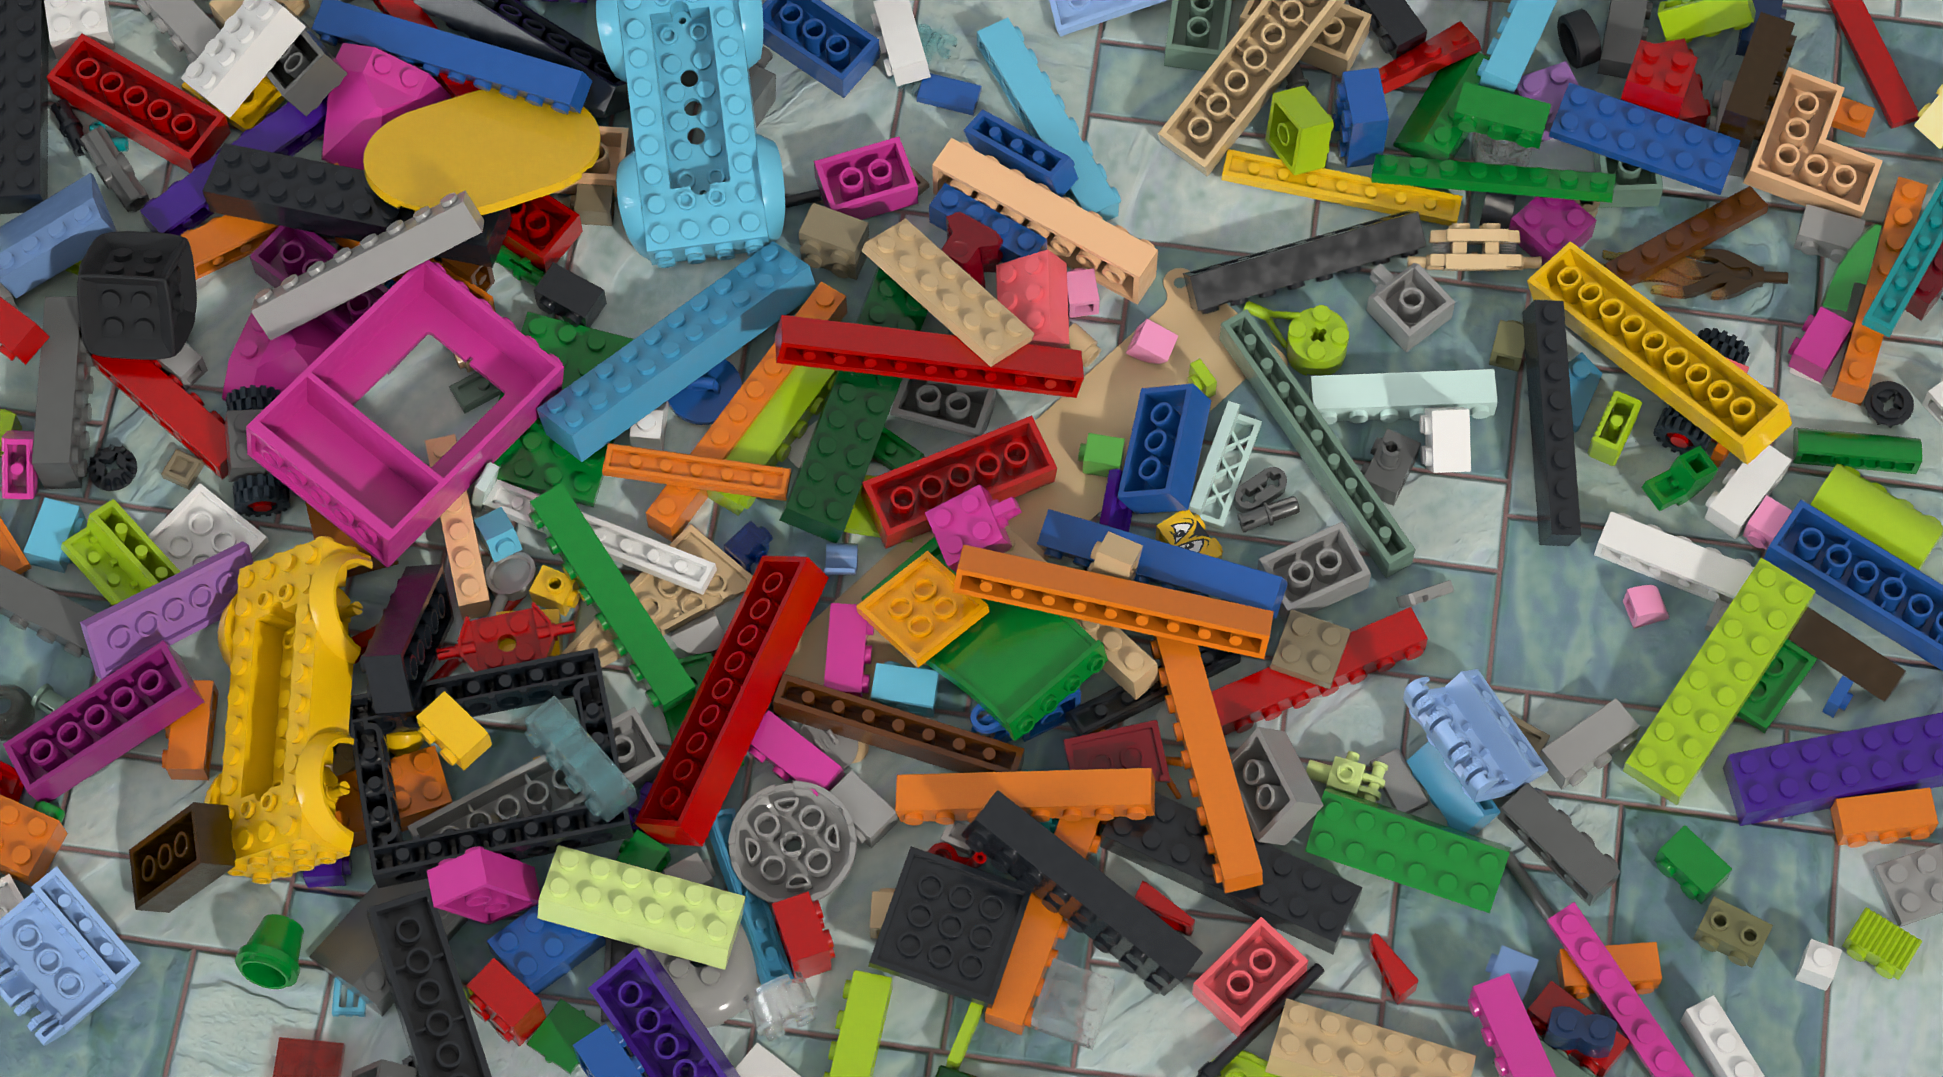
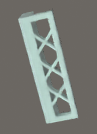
(1216, 459)

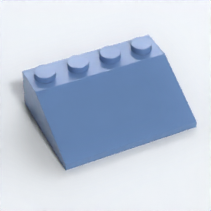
(52, 235)

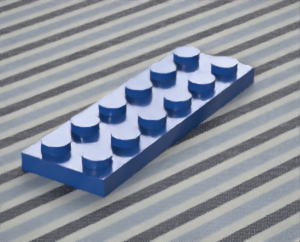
(1644, 138)

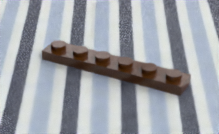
(1688, 236)

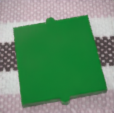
(558, 1034)

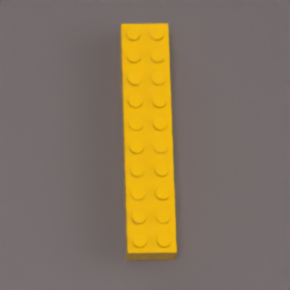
(1662, 353)

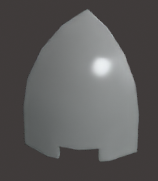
(699, 635)

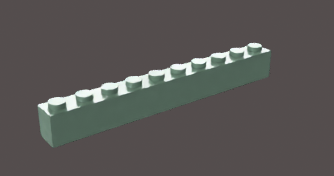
(1317, 444)

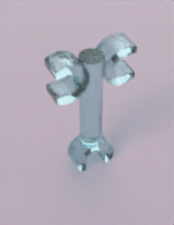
(931, 43)

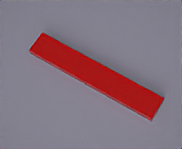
(1875, 62)

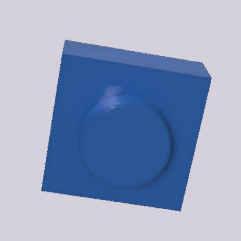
(1839, 698)

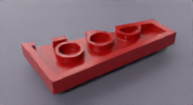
(1434, 54)

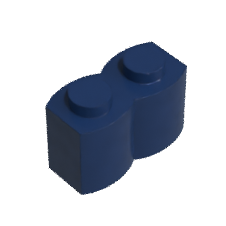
(1588, 1034)

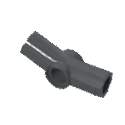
(115, 169)

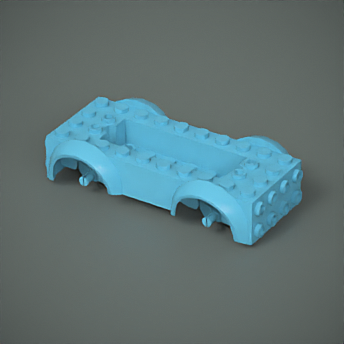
(679, 195)

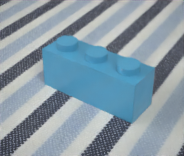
(1447, 792)

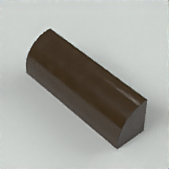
(1847, 654)

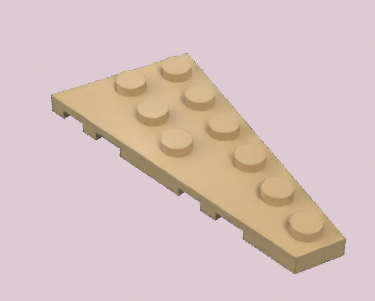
(669, 603)

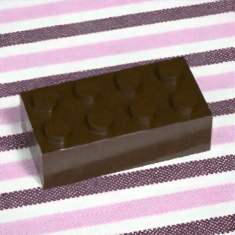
(1758, 80)
(182, 857)

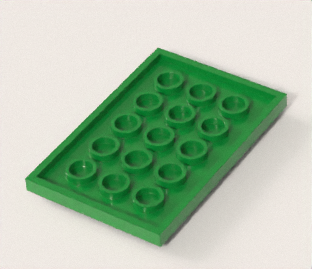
(534, 458)

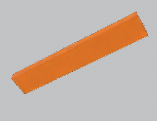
(697, 472)

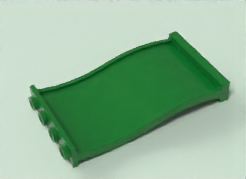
(1015, 658)

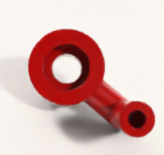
(947, 851)

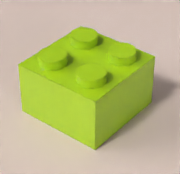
(1299, 130)

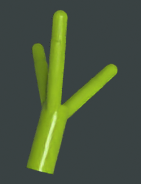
(1268, 315)

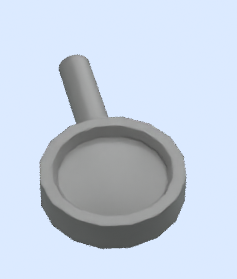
(510, 579)

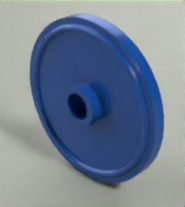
(708, 395)

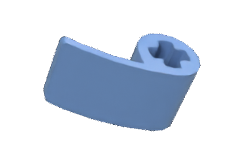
(841, 559)

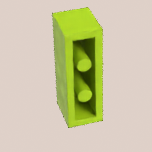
(1703, 17)

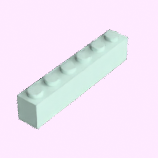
(1402, 394)

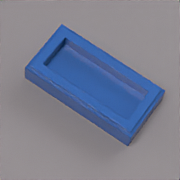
(949, 94)

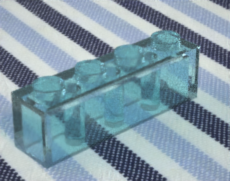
(580, 760)

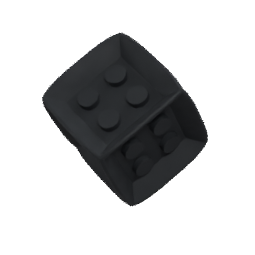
(137, 295)

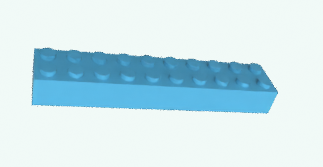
(676, 351)

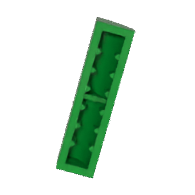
(1857, 450)

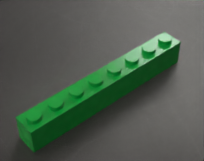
(612, 598)

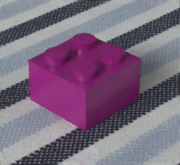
(1550, 225)

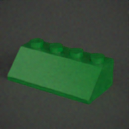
(1430, 127)

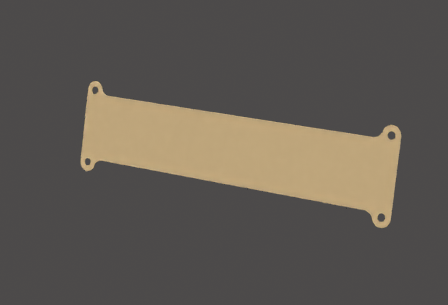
(1102, 407)

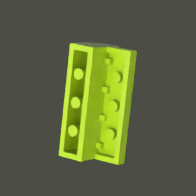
(1878, 515)
(117, 554)

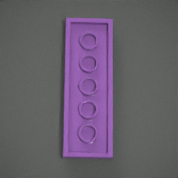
(164, 611)

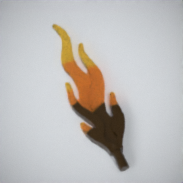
(1693, 278)

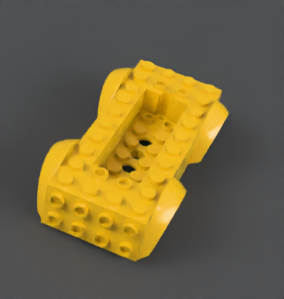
(287, 709)

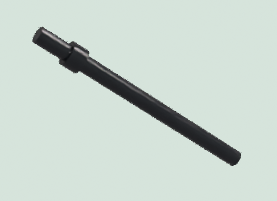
(1213, 1068)

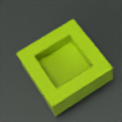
(1202, 378)

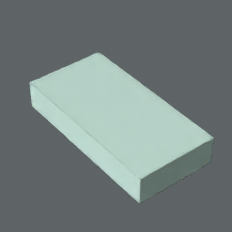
(484, 486)

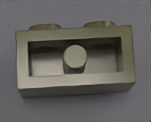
(1732, 932)

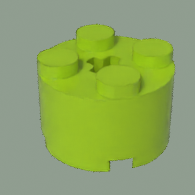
(1317, 341)

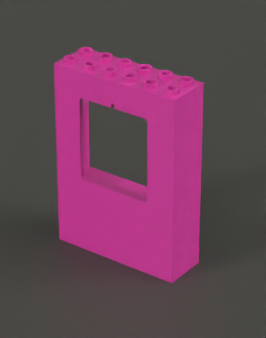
(353, 467)

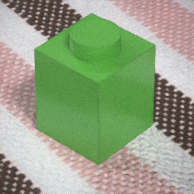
(1101, 454)

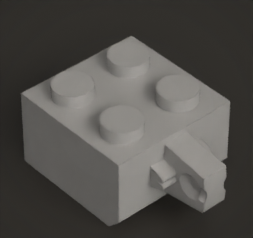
(1408, 304)

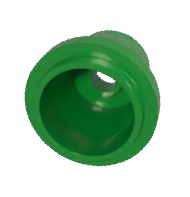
(272, 953)

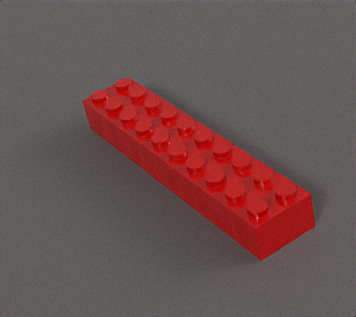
(731, 700)

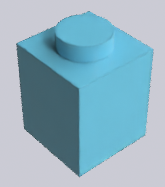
(498, 534)

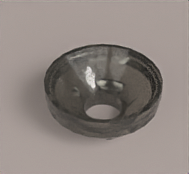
(20, 714)

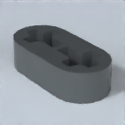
(1256, 485)

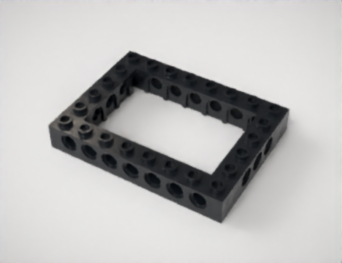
(479, 694)

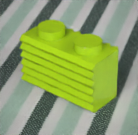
(1614, 428)
(1881, 944)

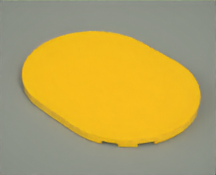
(480, 144)

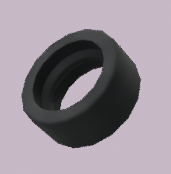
(1579, 38)

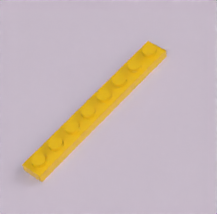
(1341, 188)

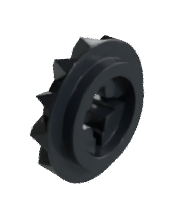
(1883, 392)
(117, 478)

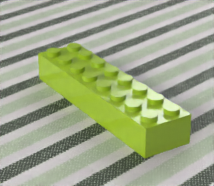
(1719, 681)

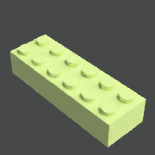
(641, 907)

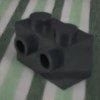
(569, 296)

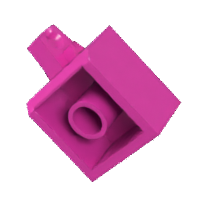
(972, 521)

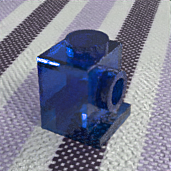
(748, 545)

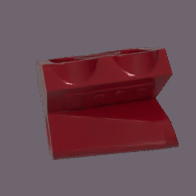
(972, 246)

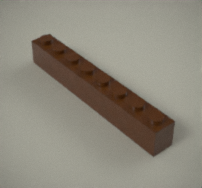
(893, 729)

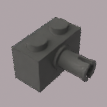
(1391, 464)

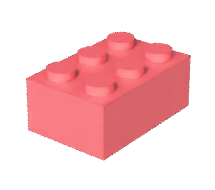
(1037, 295)
(1249, 976)

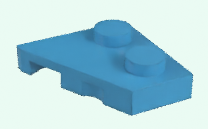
(1583, 383)

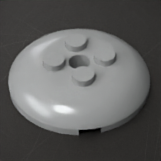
(788, 814)
(713, 991)

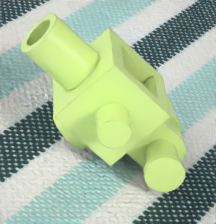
(1349, 775)

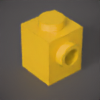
(554, 590)

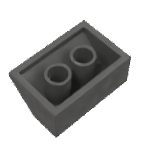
(945, 405)

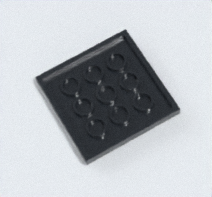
(950, 927)

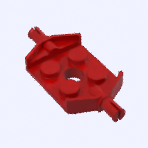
(481, 639)

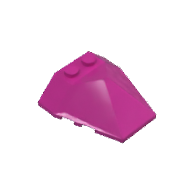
(368, 98)
(277, 361)

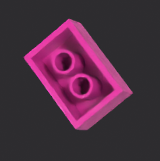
(867, 180)
(483, 885)

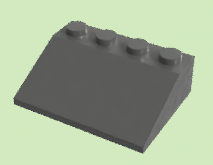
(351, 950)

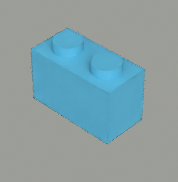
(53, 526)
(906, 688)

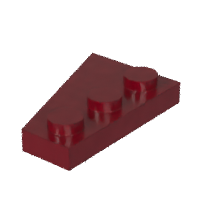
(1120, 749)

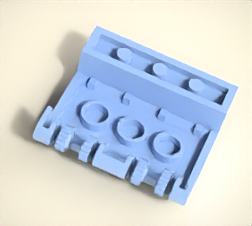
(1474, 735)
(59, 957)

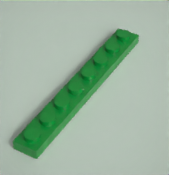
(1494, 178)

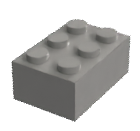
(1318, 570)
(1274, 786)

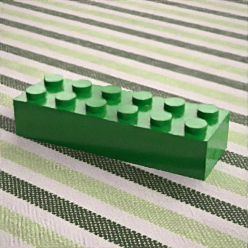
(1408, 849)

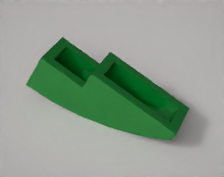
(1852, 268)

